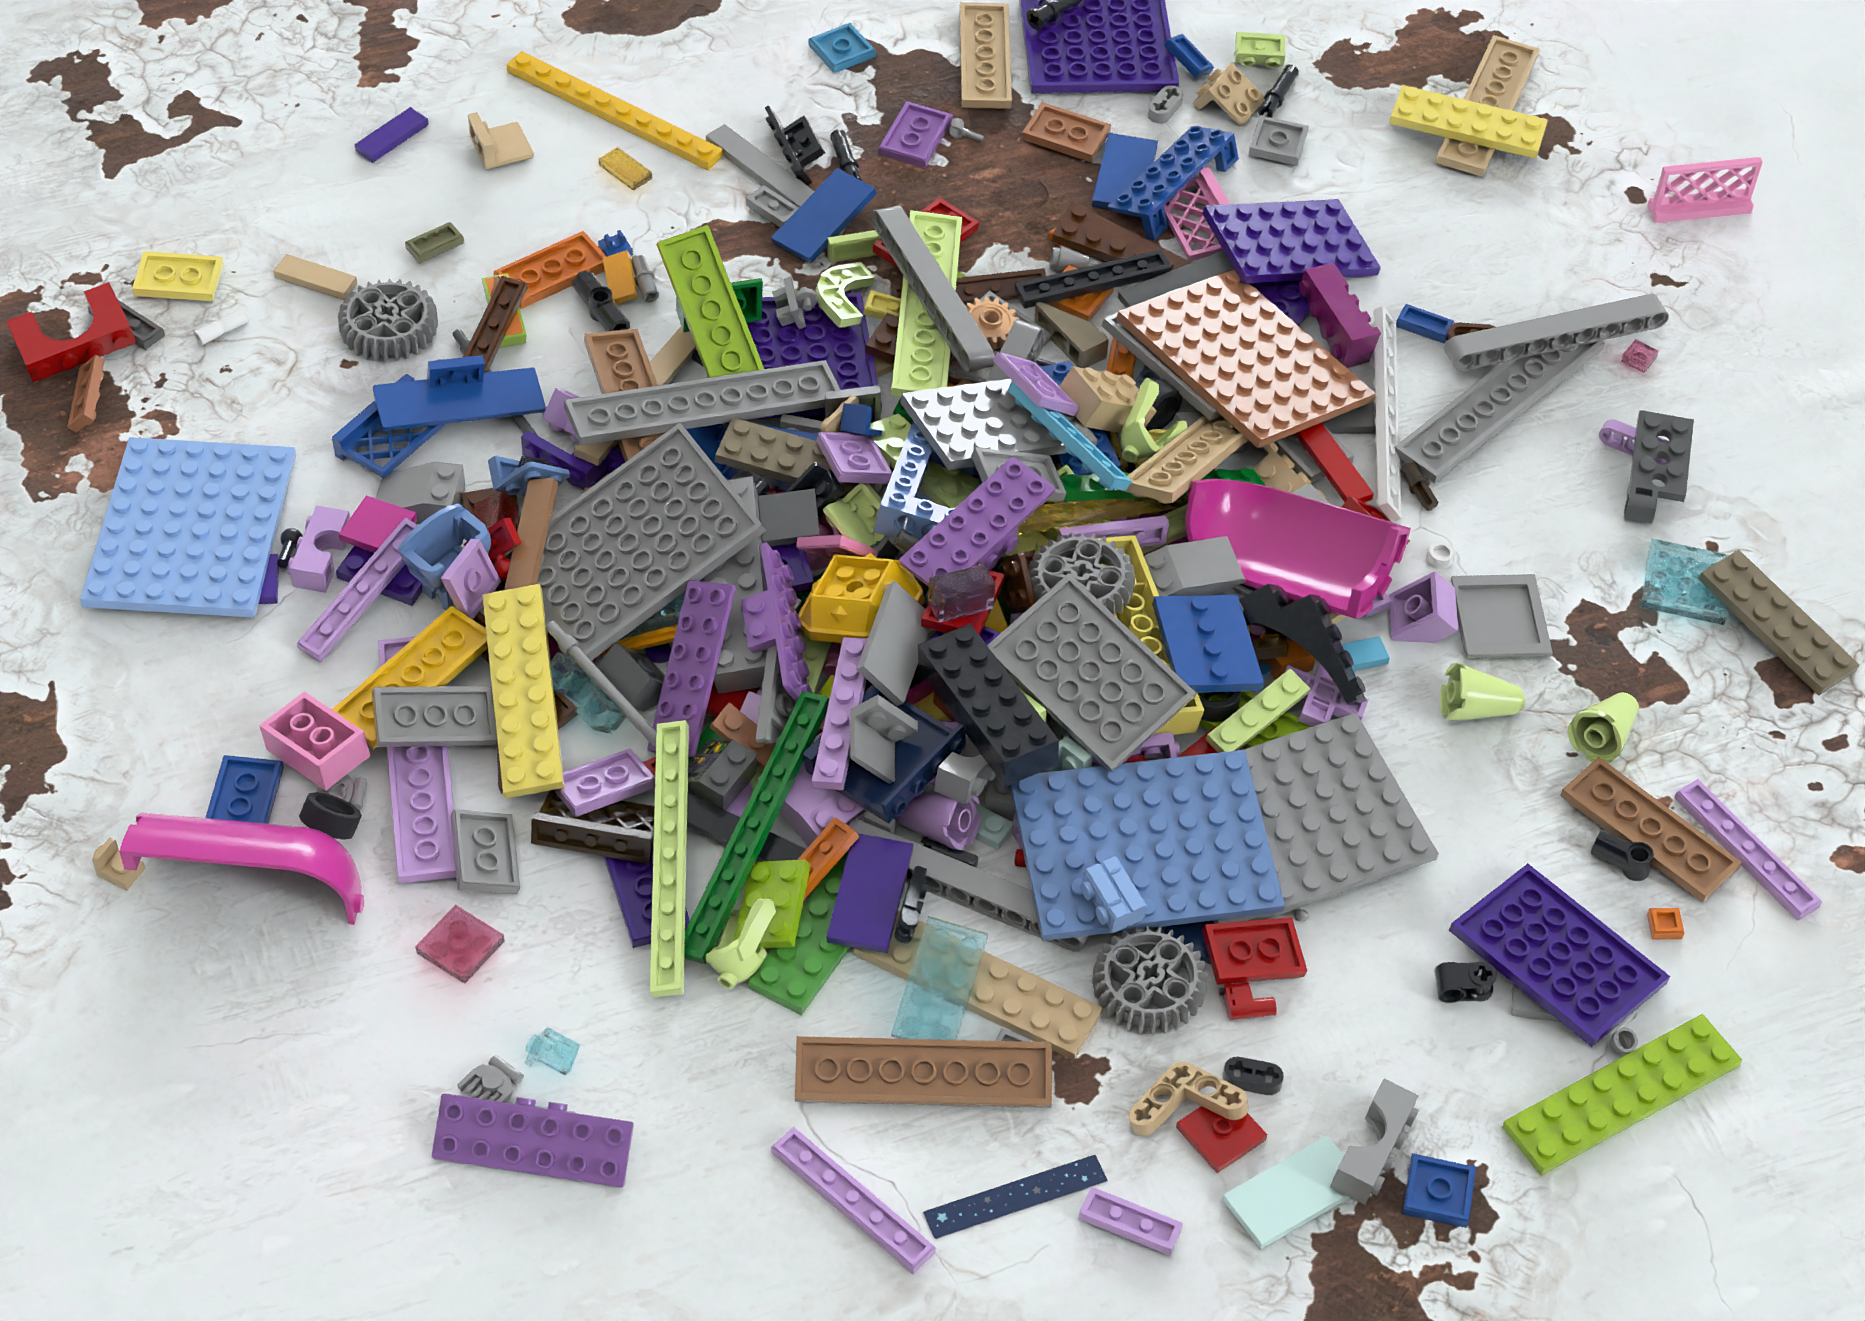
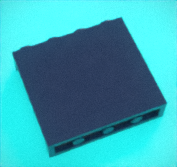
(915, 764)

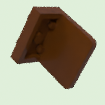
(1017, 580)

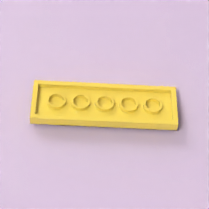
(1468, 121)

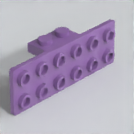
(980, 525)
(773, 621)
(694, 657)
(533, 1139)

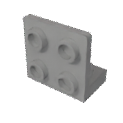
(873, 734)

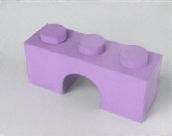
(311, 566)

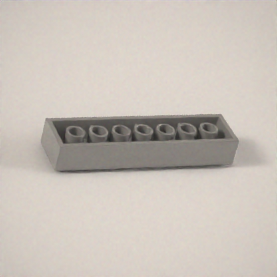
(737, 665)

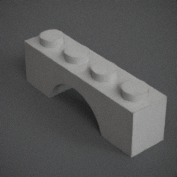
(1361, 1166)

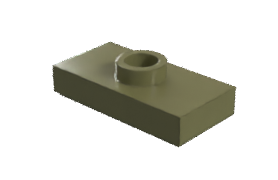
(434, 242)

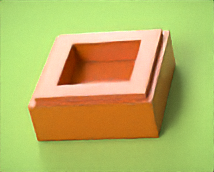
(1665, 923)

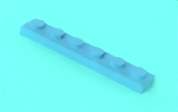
(1075, 442)

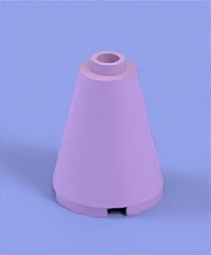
(942, 819)

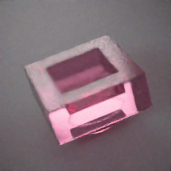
(1639, 355)

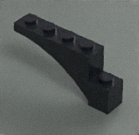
(1311, 628)

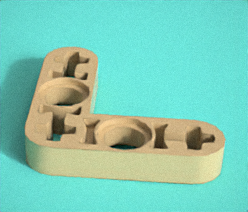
(1189, 1089)

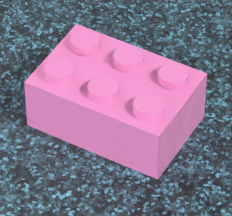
(315, 740)

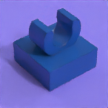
(615, 244)

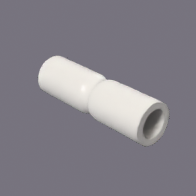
(223, 325)

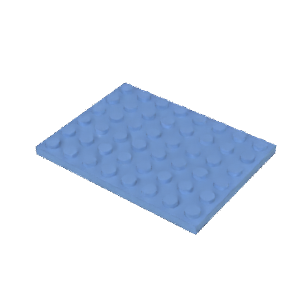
(1177, 826)

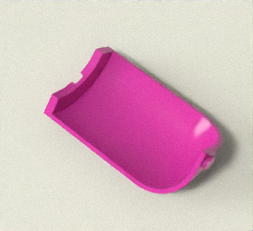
(1298, 542)
(246, 845)

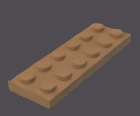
(1636, 816)

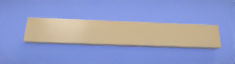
(665, 367)

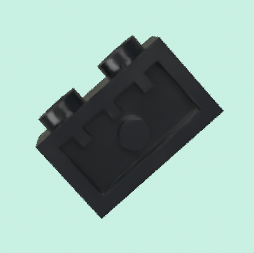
(823, 481)

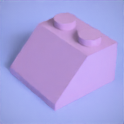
(1424, 610)

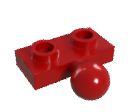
(503, 539)

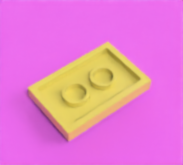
(178, 276)

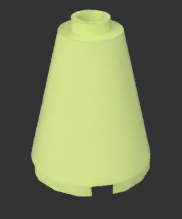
(1478, 695)
(1604, 727)

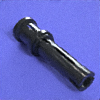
(1048, 12)

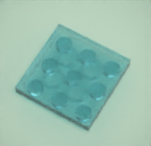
(1673, 582)

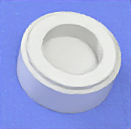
(1440, 555)

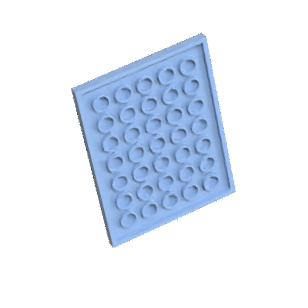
(189, 527)

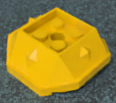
(850, 595)

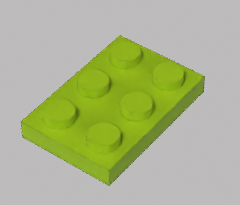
(786, 886)

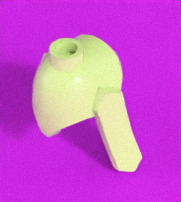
(1134, 437)
(737, 959)

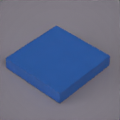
(1439, 1190)

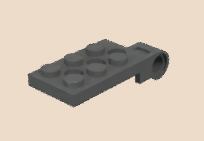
(1641, 492)

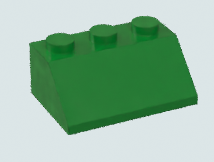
(748, 296)

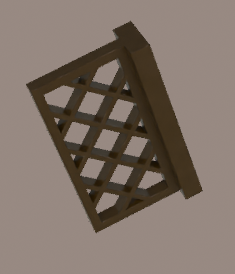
(587, 835)

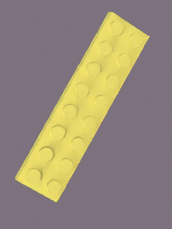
(523, 691)

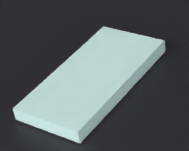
(1288, 1193)

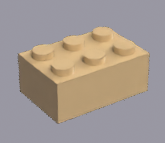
(1102, 398)

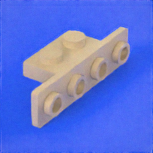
(1278, 471)

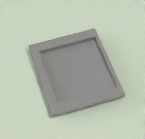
(1501, 616)

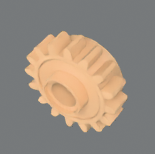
(993, 320)

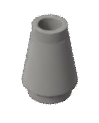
(1062, 257)

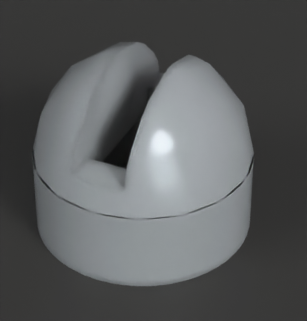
(1627, 1039)

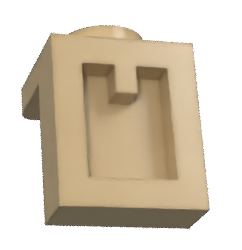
(110, 866)

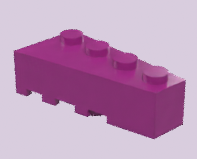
(1339, 315)

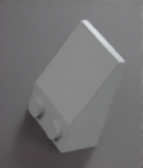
(424, 488)
(1195, 568)

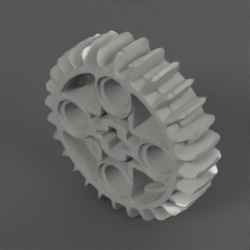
(387, 320)
(1083, 559)
(1149, 982)

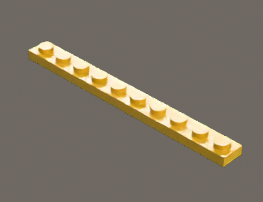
(615, 110)

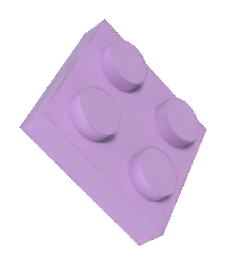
(470, 577)

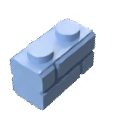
(1113, 895)

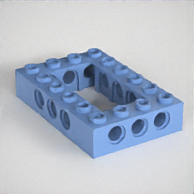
(900, 503)

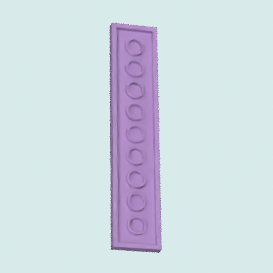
(420, 802)

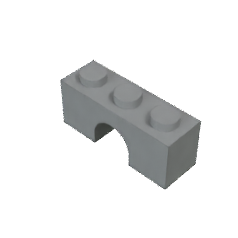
(963, 775)

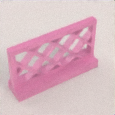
(1208, 193)
(1705, 202)

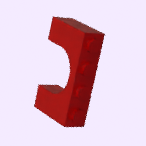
(47, 357)

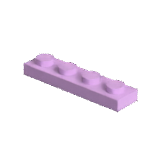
(1148, 531)

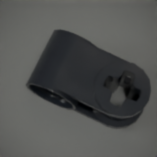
(1462, 983)

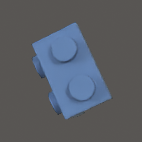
(513, 480)

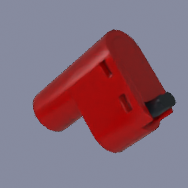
(1241, 1005)

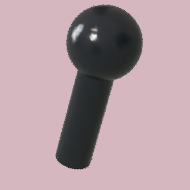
(289, 542)

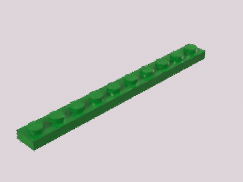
(754, 826)

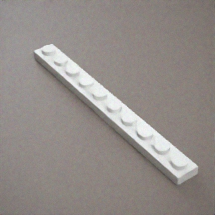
(1387, 416)

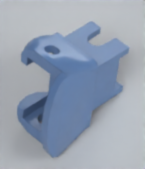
(437, 543)

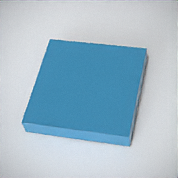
(842, 47)

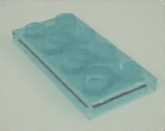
(940, 981)

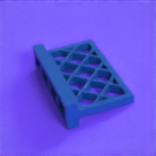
(360, 432)

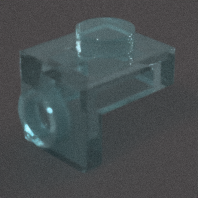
(552, 1050)

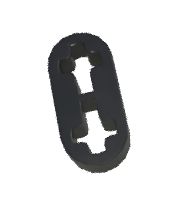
(1253, 1075)

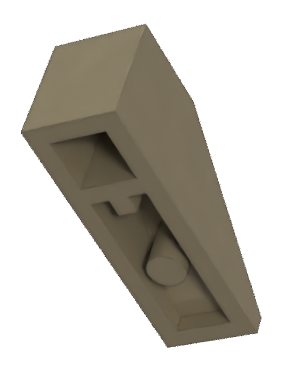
(1072, 335)

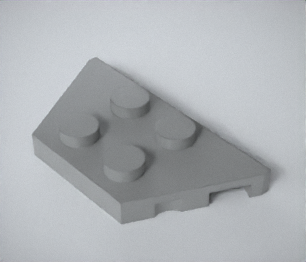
(775, 702)

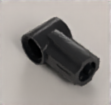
(1632, 858)

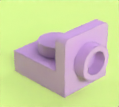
(1159, 744)

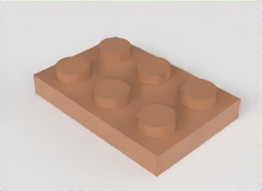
(1066, 132)

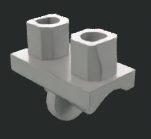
(796, 301)

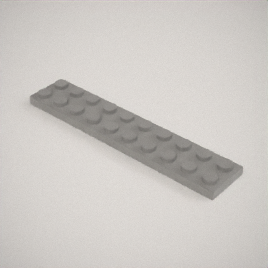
(699, 402)
(1489, 408)

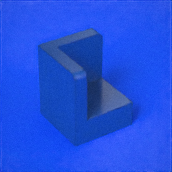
(857, 419)

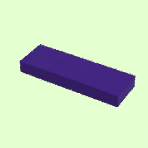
(391, 134)

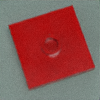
(1220, 1139)

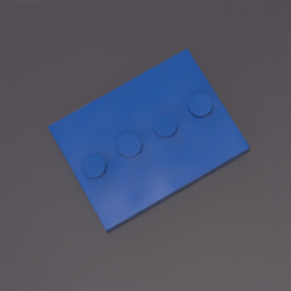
(1208, 642)

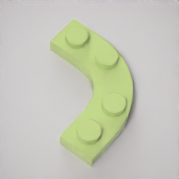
(831, 292)

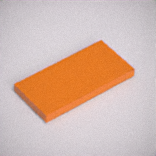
(555, 267)

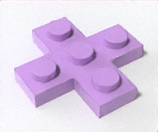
(1324, 699)

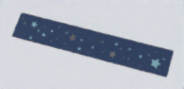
(1014, 1196)

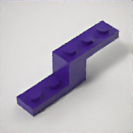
(582, 473)

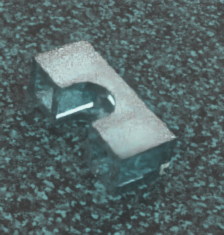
(594, 704)

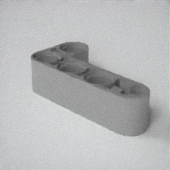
(1022, 342)

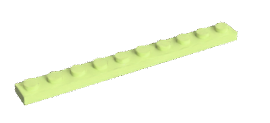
(669, 860)

